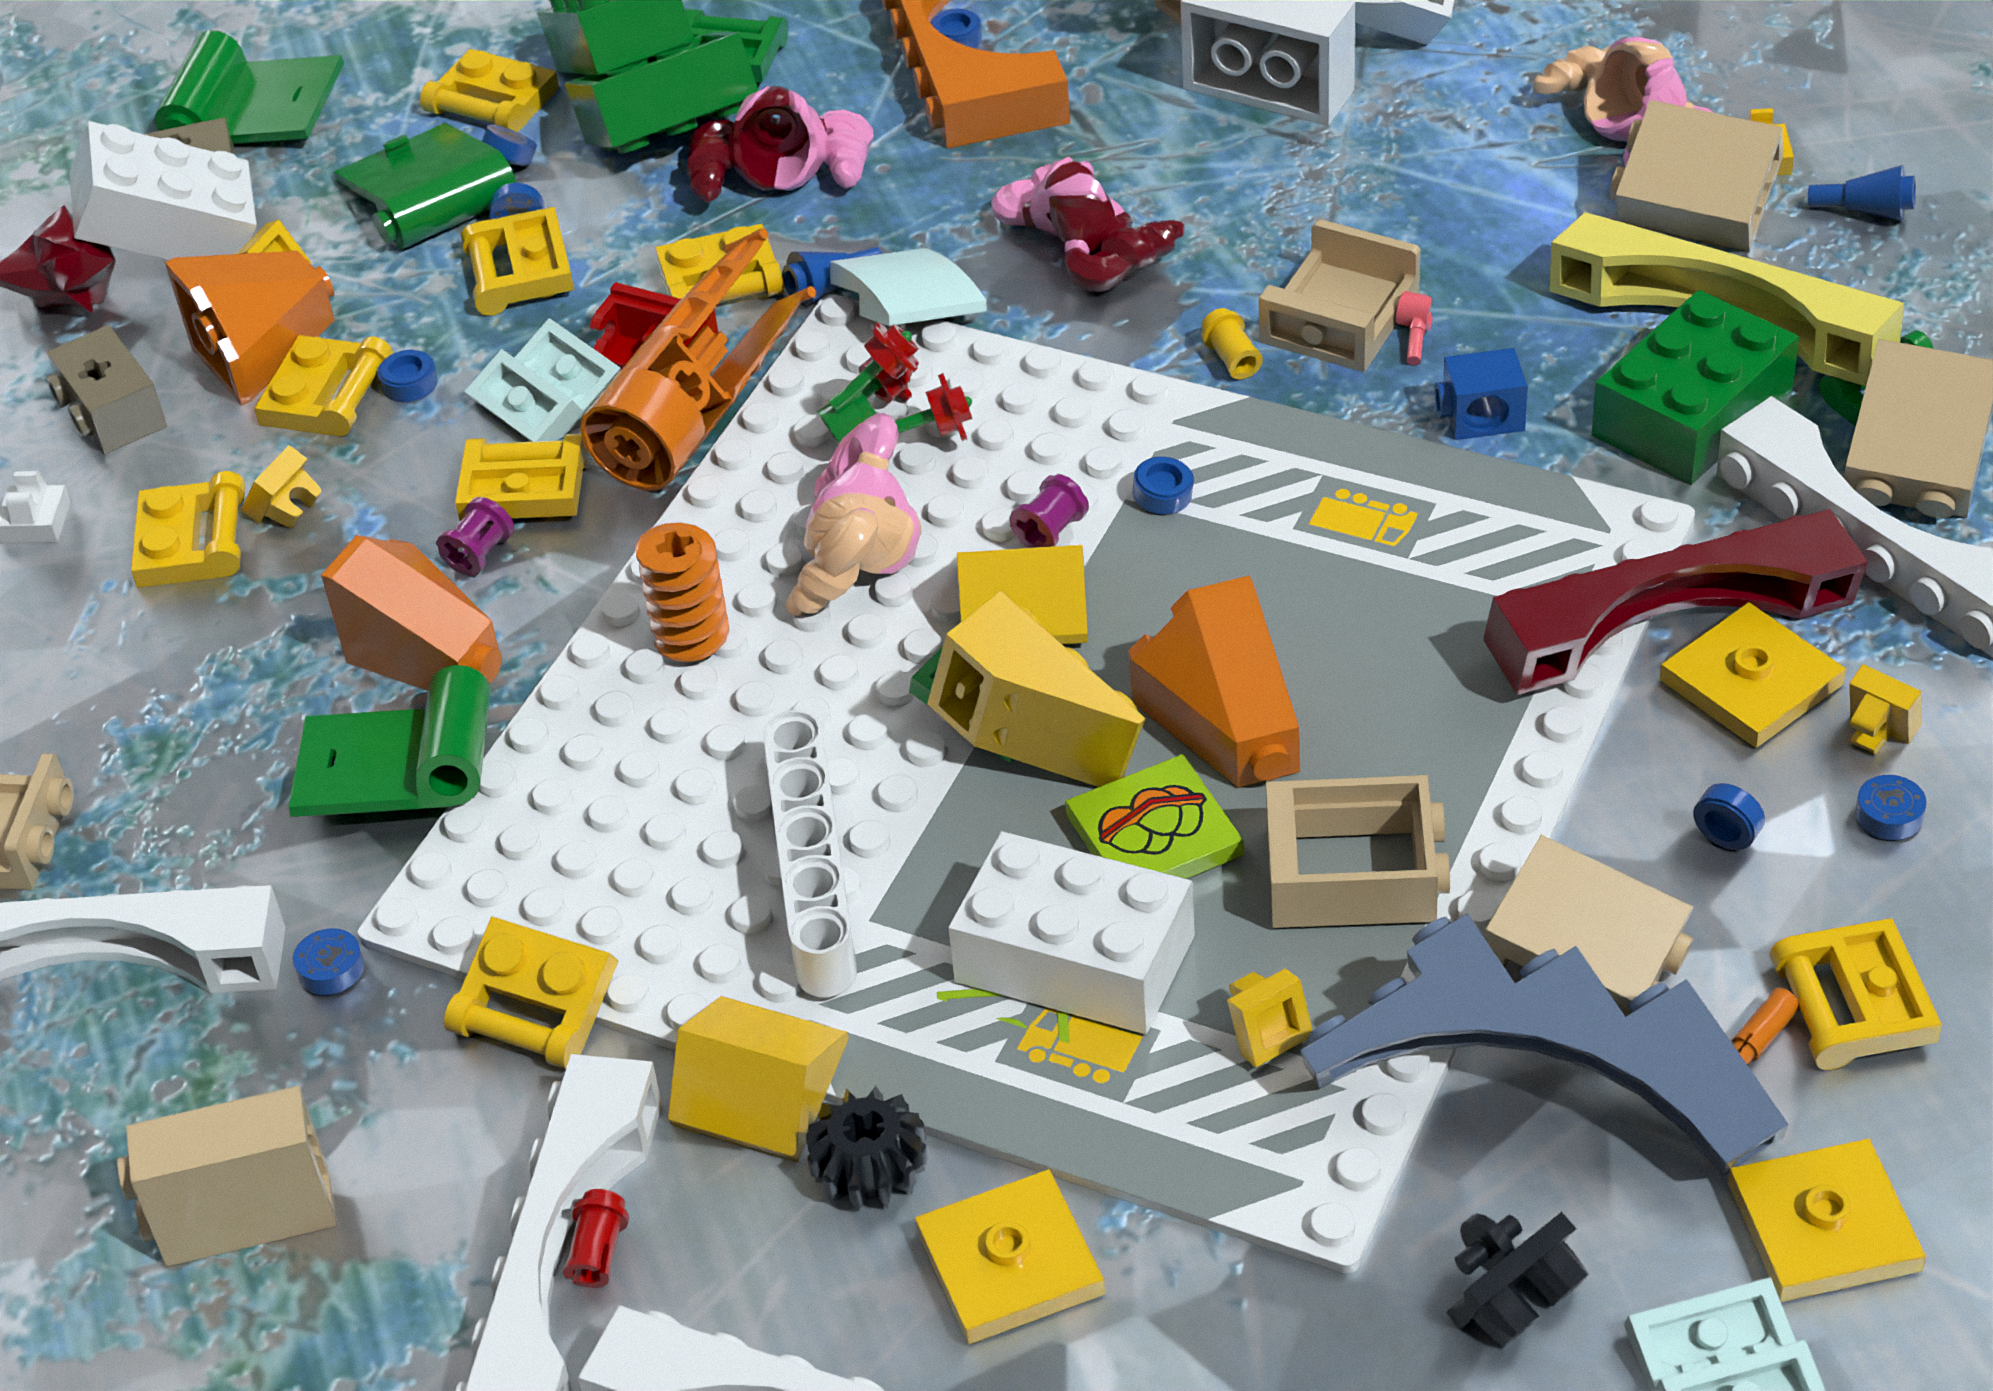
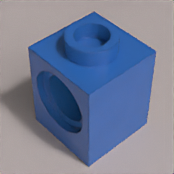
(1483, 394)

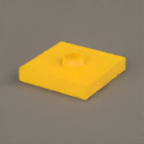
(1752, 674)
(1826, 1220)
(1009, 1256)

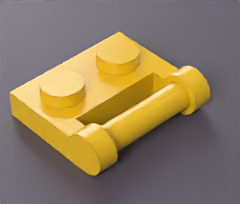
(491, 90)
(535, 256)
(689, 259)
(308, 378)
(523, 476)
(170, 531)
(538, 972)
(1876, 981)

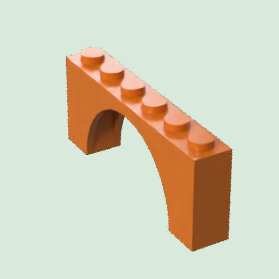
(976, 91)

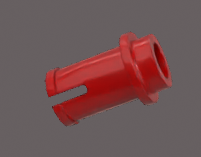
(599, 1220)

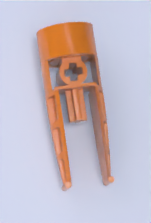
(658, 418)

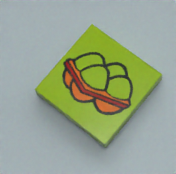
(1157, 821)

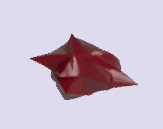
(58, 268)

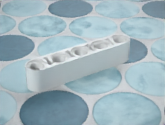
(809, 854)

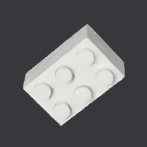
(1271, 54)
(159, 195)
(1073, 932)

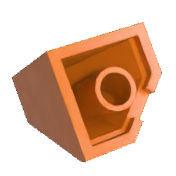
(249, 312)
(405, 614)
(1219, 684)

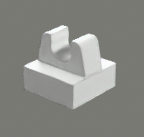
(33, 510)

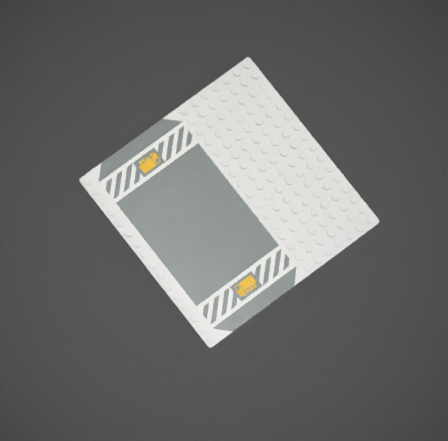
(644, 820)

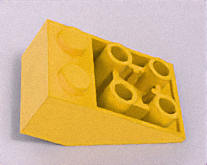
(1031, 697)

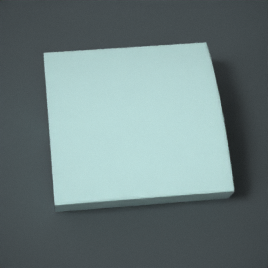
(908, 286)
(545, 385)
(1723, 1344)

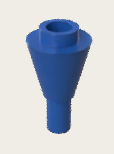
(1878, 194)
(813, 270)

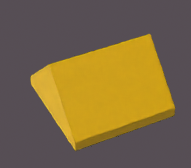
(1039, 578)
(752, 1075)

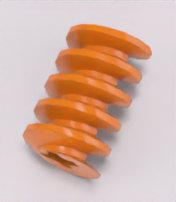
(683, 591)

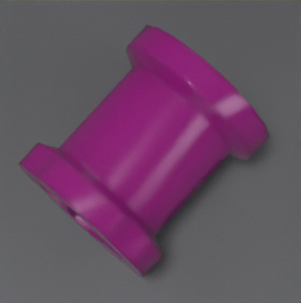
(1049, 512)
(475, 536)

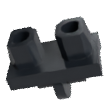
(1493, 1298)

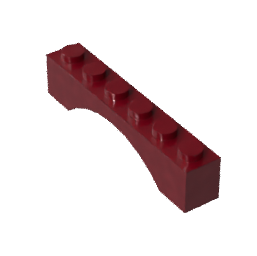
(1781, 568)

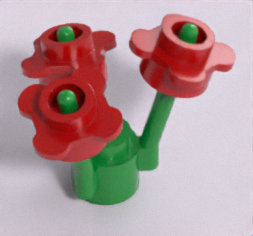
(887, 377)

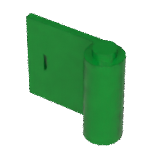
(256, 97)
(427, 182)
(396, 755)

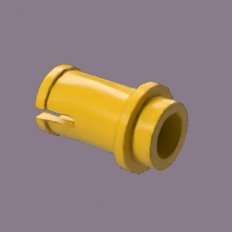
(1226, 335)

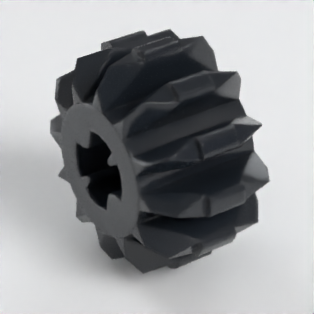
(866, 1148)

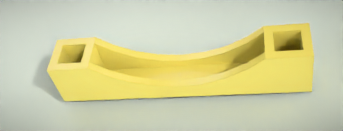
(1629, 265)

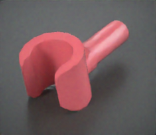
(1414, 312)

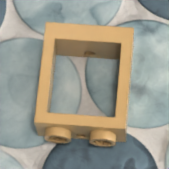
(1347, 809)

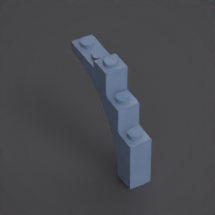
(1465, 997)

